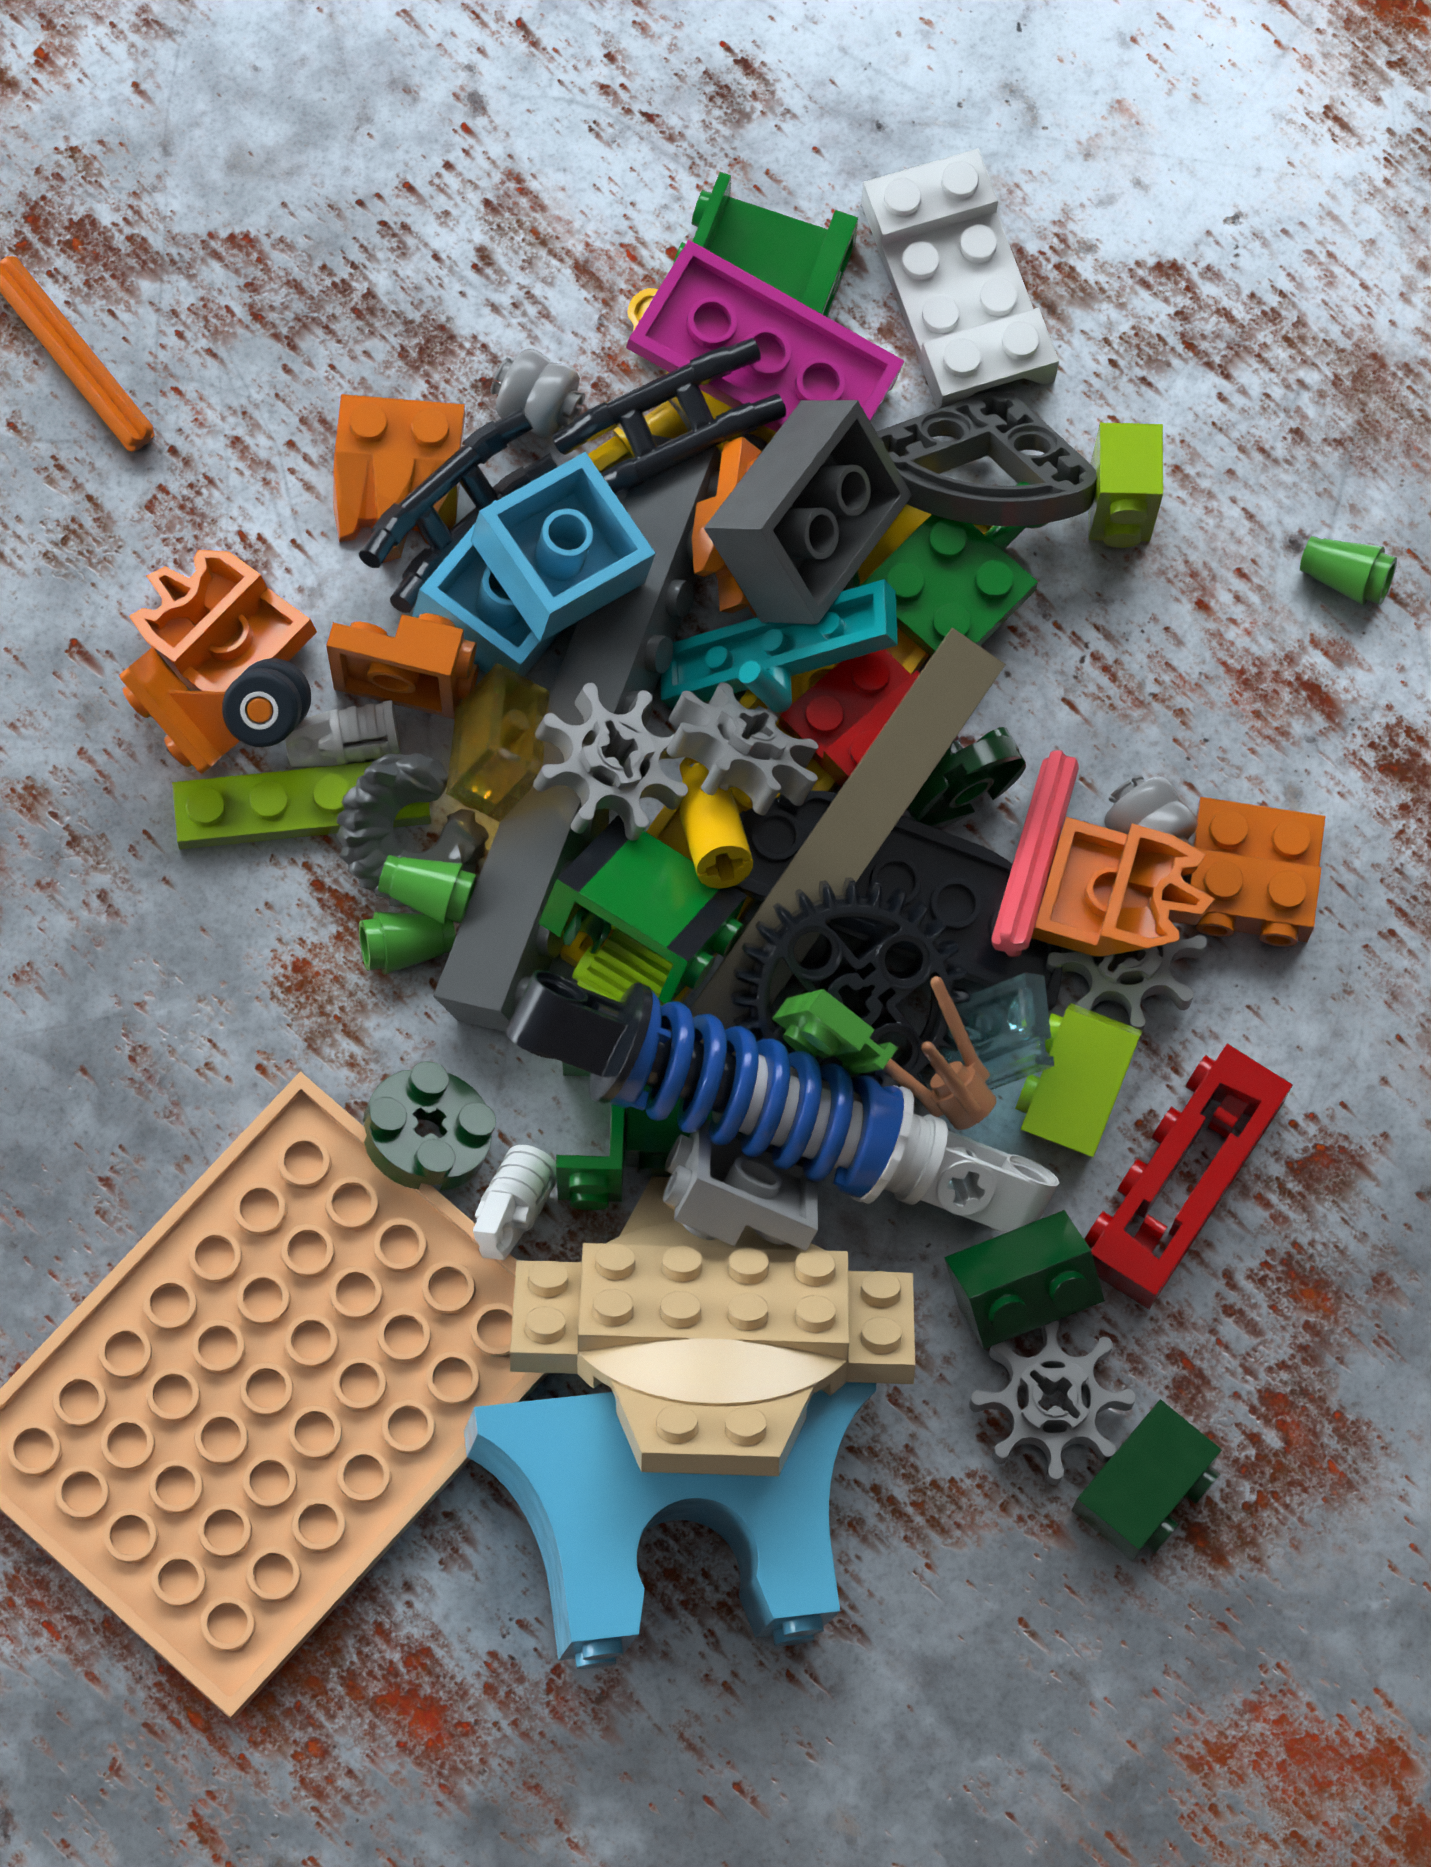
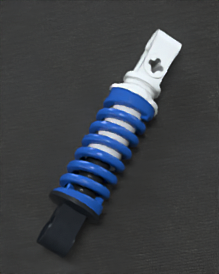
(774, 1100)

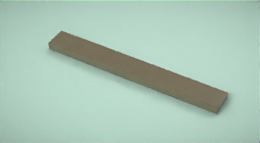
(865, 806)

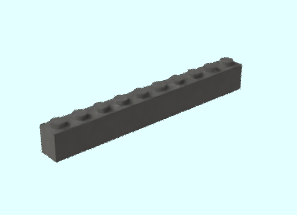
(622, 653)

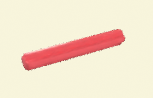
(1035, 854)

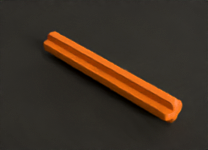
(74, 355)

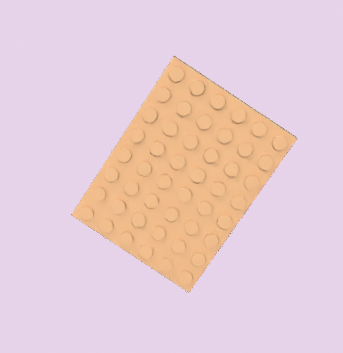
(259, 1396)

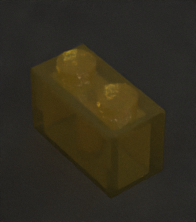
(496, 742)

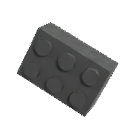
(808, 511)

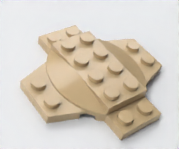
(709, 1337)

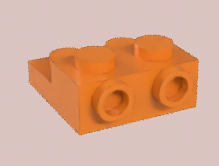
(420, 668)
(1258, 869)

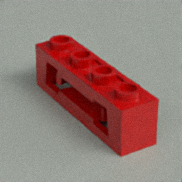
(1241, 1089)

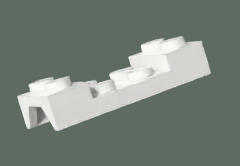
(957, 278)

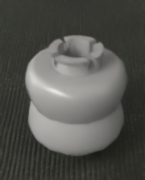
(540, 388)
(1150, 805)

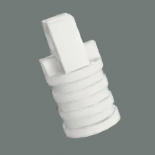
(344, 736)
(513, 1200)

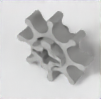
(742, 748)
(609, 762)
(1134, 978)
(1056, 1427)

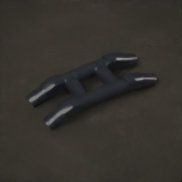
(684, 385)
(418, 507)

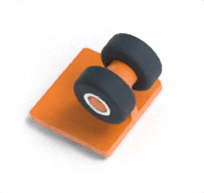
(204, 725)

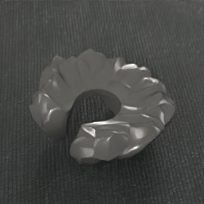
(372, 808)

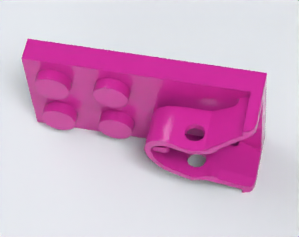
(802, 352)

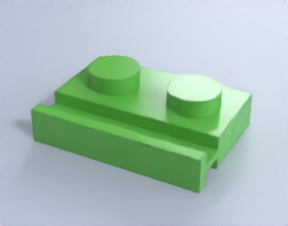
(828, 1028)

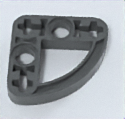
(995, 427)

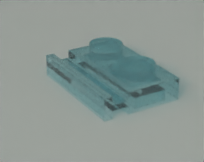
(1008, 1029)

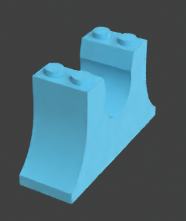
(592, 1504)

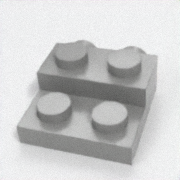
(724, 1190)

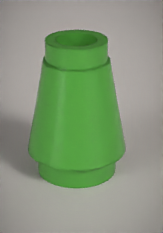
(1350, 568)
(429, 886)
(402, 940)

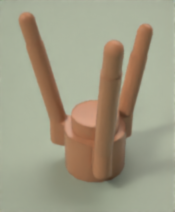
(957, 1088)

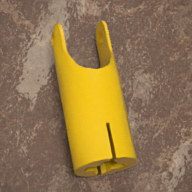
(713, 831)

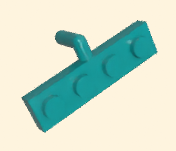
(768, 653)

